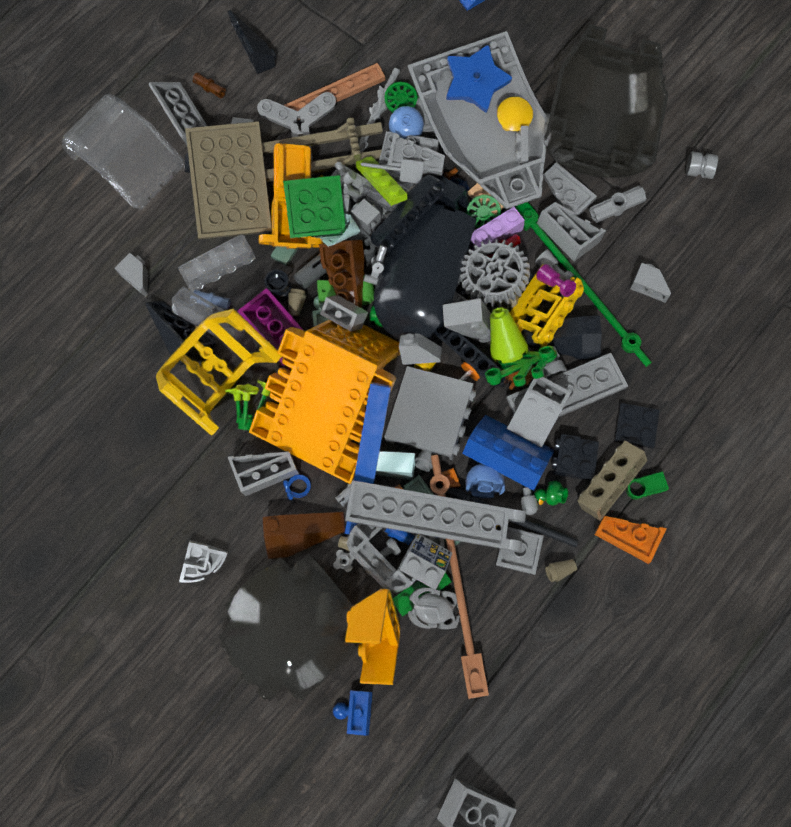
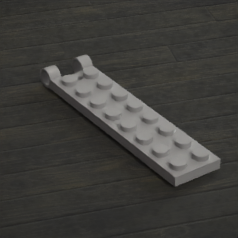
(432, 515)

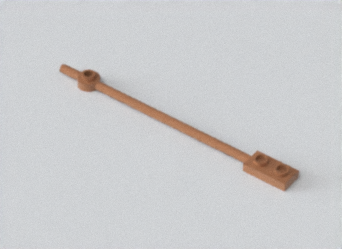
(472, 662)

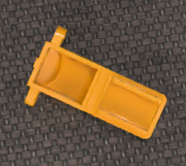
(290, 163)

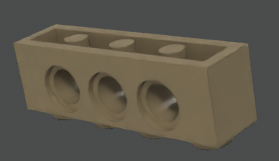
(613, 489)

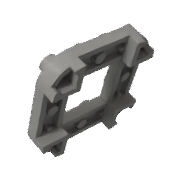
(375, 563)

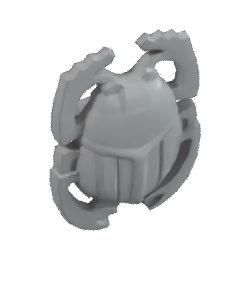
(433, 609)

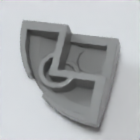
(201, 561)

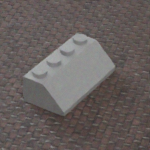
(177, 106)

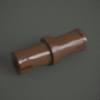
(209, 85)

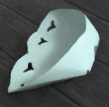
(351, 231)

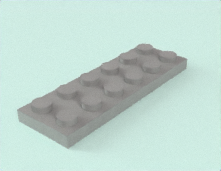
(586, 382)

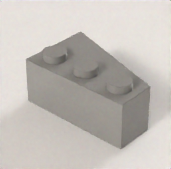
(569, 231)

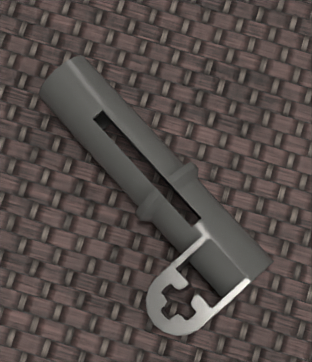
(314, 269)

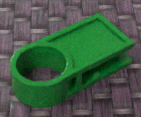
(651, 485)

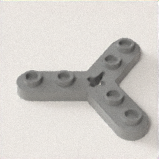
(308, 114)

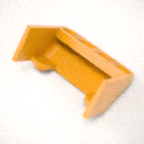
(378, 629)

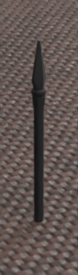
(461, 495)

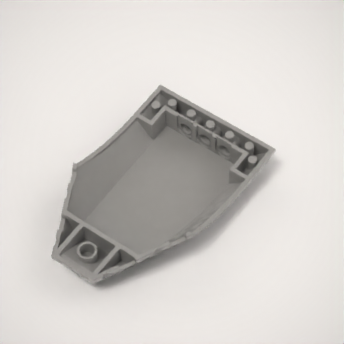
(476, 137)

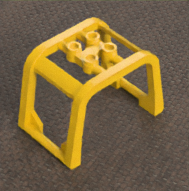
(175, 389)

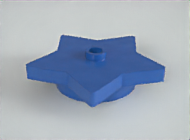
(476, 78)

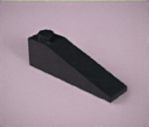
(254, 46)
(175, 329)
(576, 337)

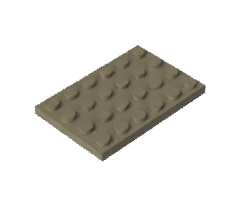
(228, 180)

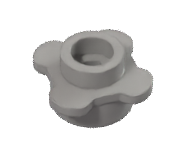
(347, 566)

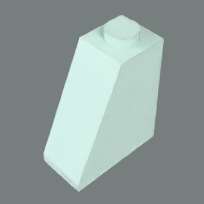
(396, 465)

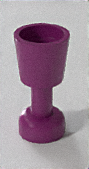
(551, 277)

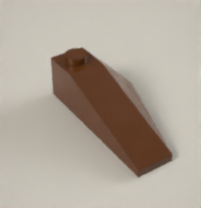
(345, 269)

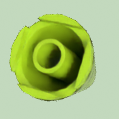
(505, 337)

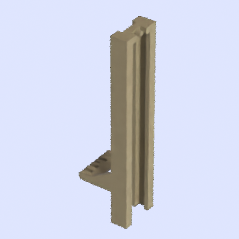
(345, 132)

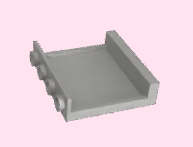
(430, 412)

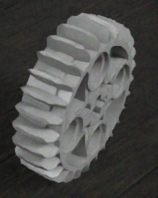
(495, 279)

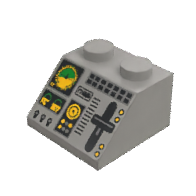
(425, 561)

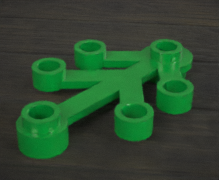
(542, 357)

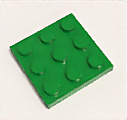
(314, 206)

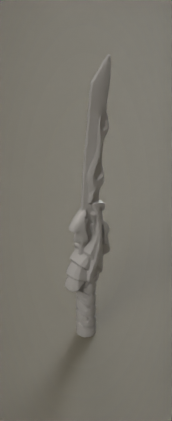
(378, 107)

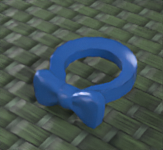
(287, 484)

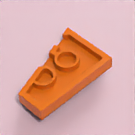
(632, 538)

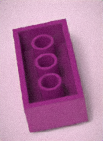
(268, 318)

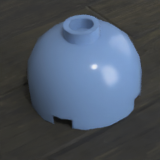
(406, 122)
(484, 481)

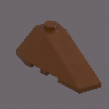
(295, 532)

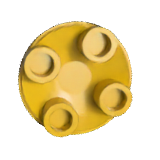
(514, 113)

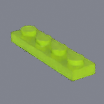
(382, 182)

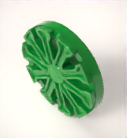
(400, 97)
(483, 211)

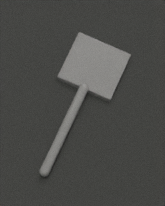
(410, 170)

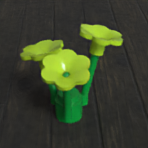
(244, 419)

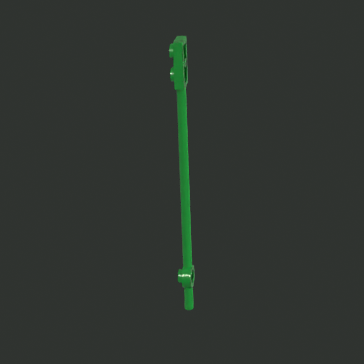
(531, 219)

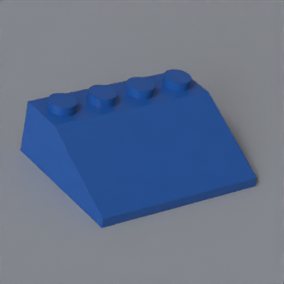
(507, 452)

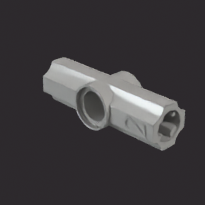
(626, 200)

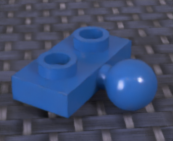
(357, 712)

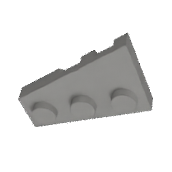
(409, 150)
(568, 190)

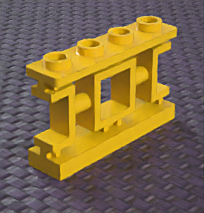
(554, 318)

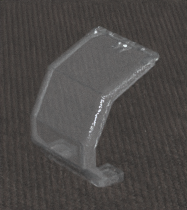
(123, 150)

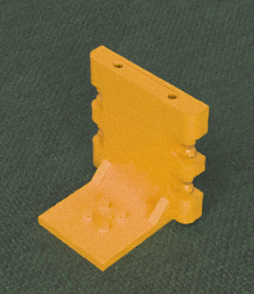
(324, 394)

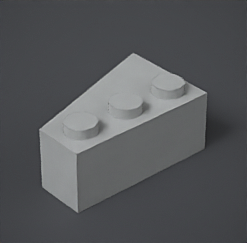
(469, 319)
(262, 471)

